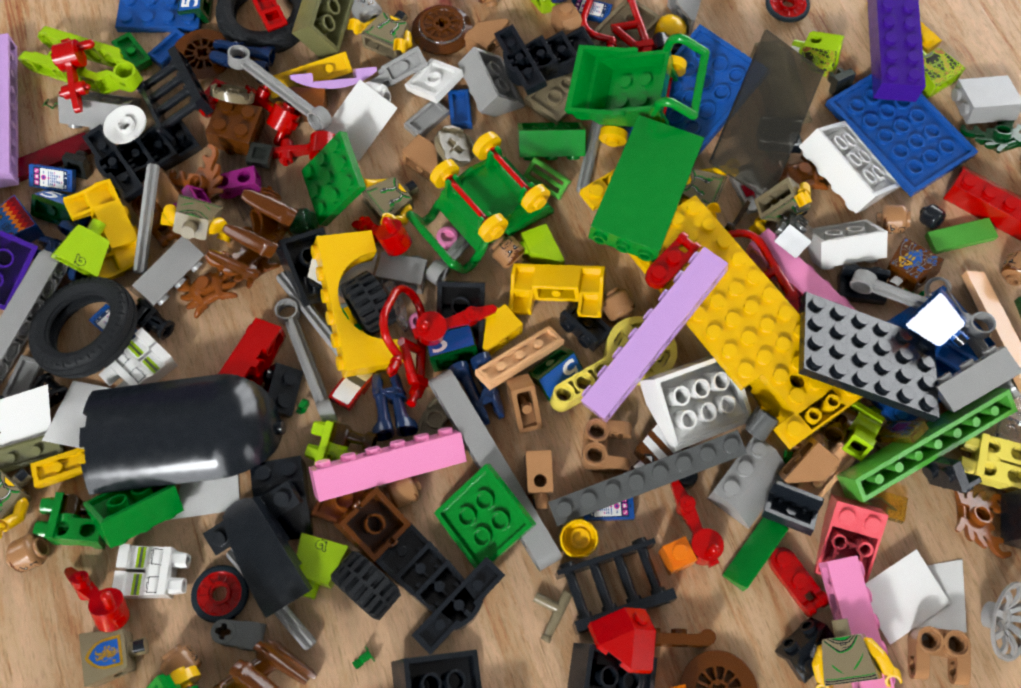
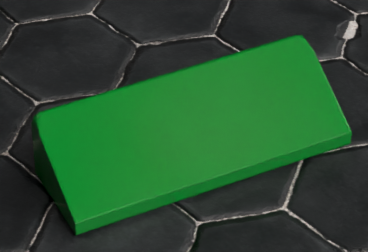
(754, 553)

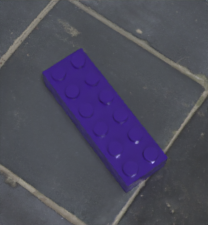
(896, 49)

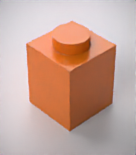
(677, 555)

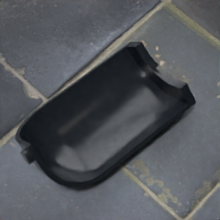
(177, 432)

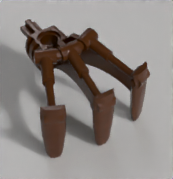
(269, 224)
(268, 659)

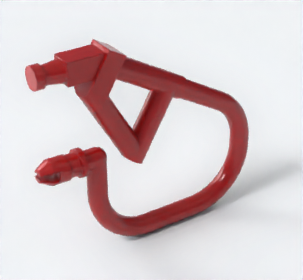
(619, 29)
(775, 269)
(415, 378)

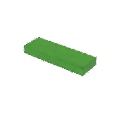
(961, 236)

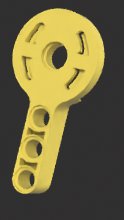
(589, 375)

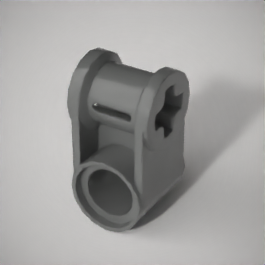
(760, 423)
(243, 634)

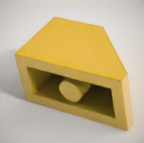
(501, 329)

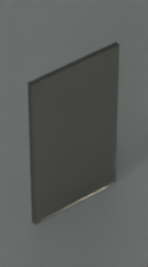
(766, 115)

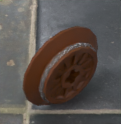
(438, 40)

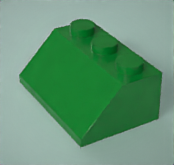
(551, 140)
(131, 512)

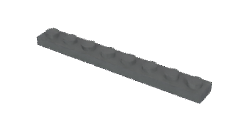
(647, 477)

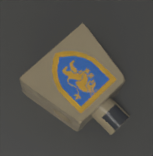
(109, 655)

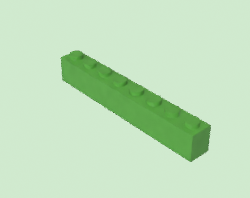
(946, 433)

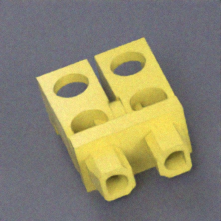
(994, 461)

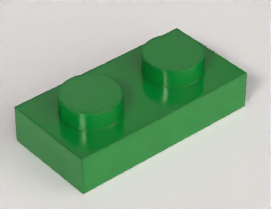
(132, 51)

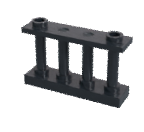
(191, 88)
(658, 597)

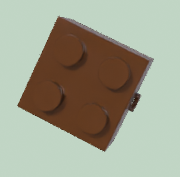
(235, 127)
(372, 524)

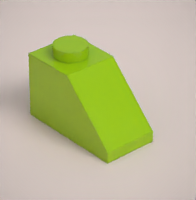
(541, 246)

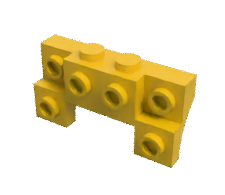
(103, 204)
(557, 283)

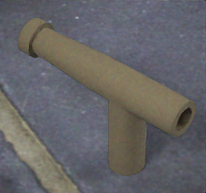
(558, 610)

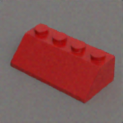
(986, 200)

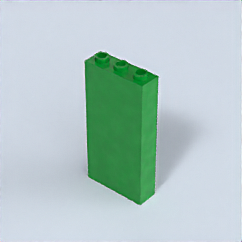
(645, 188)

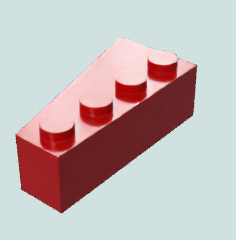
(255, 351)

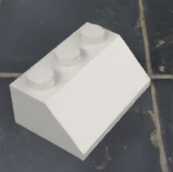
(847, 244)

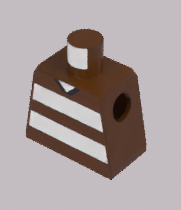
(653, 448)

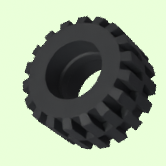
(365, 300)
(365, 585)

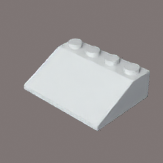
(848, 166)
(695, 402)

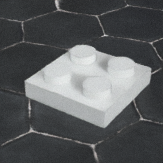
(434, 80)

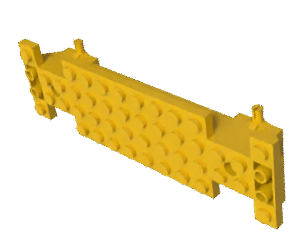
(748, 326)

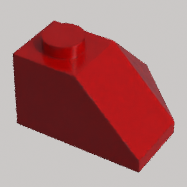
(628, 637)

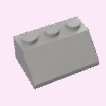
(489, 83)
(95, 109)
(168, 272)
(976, 378)
(748, 481)

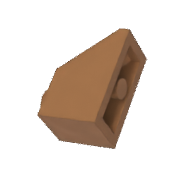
(565, 17)
(483, 35)
(420, 156)
(524, 403)
(810, 464)

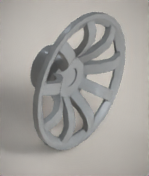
(1001, 618)

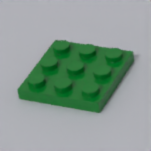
(333, 178)
(484, 517)

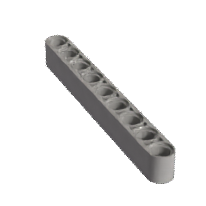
(484, 451)

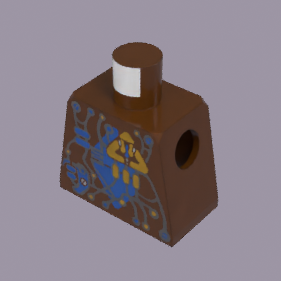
(913, 266)

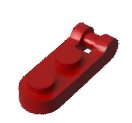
(671, 262)
(797, 581)

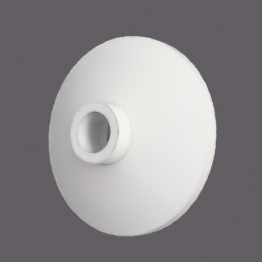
(124, 124)

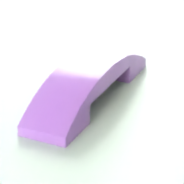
(359, 74)

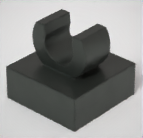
(841, 80)
(260, 155)
(79, 162)

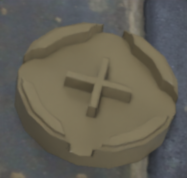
(232, 94)
(454, 145)

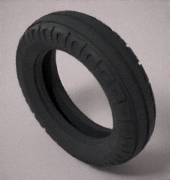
(280, 38)
(100, 352)

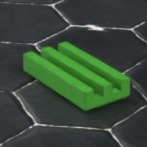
(558, 195)

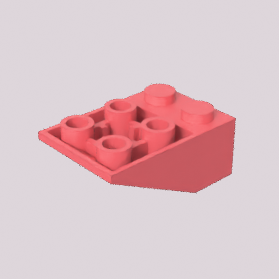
(851, 530)

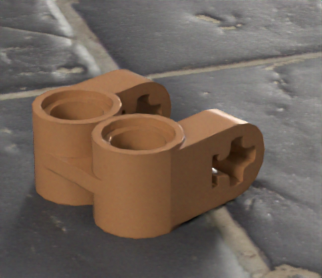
(607, 464)
(958, 660)

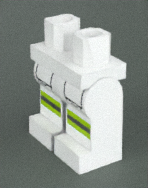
(140, 362)
(160, 571)

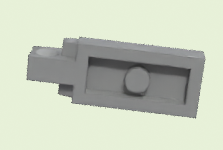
(401, 67)

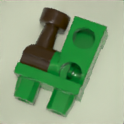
(67, 523)

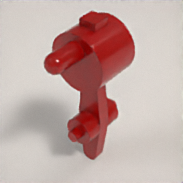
(68, 57)
(282, 116)
(288, 150)
(390, 234)
(432, 326)
(706, 542)
(105, 605)

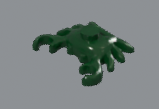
(999, 139)

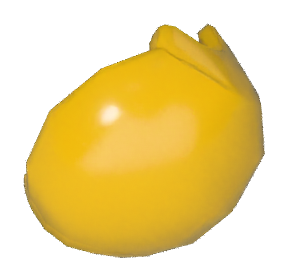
(671, 25)
(578, 538)

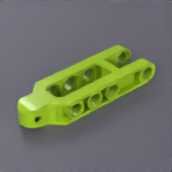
(123, 77)

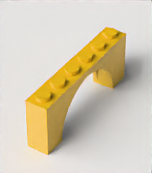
(335, 256)

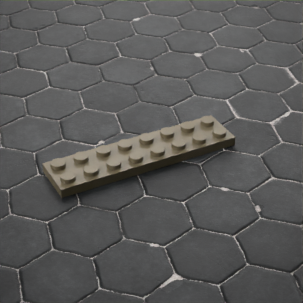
(551, 100)

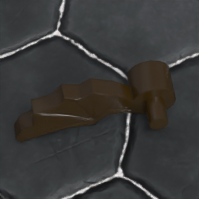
(731, 226)

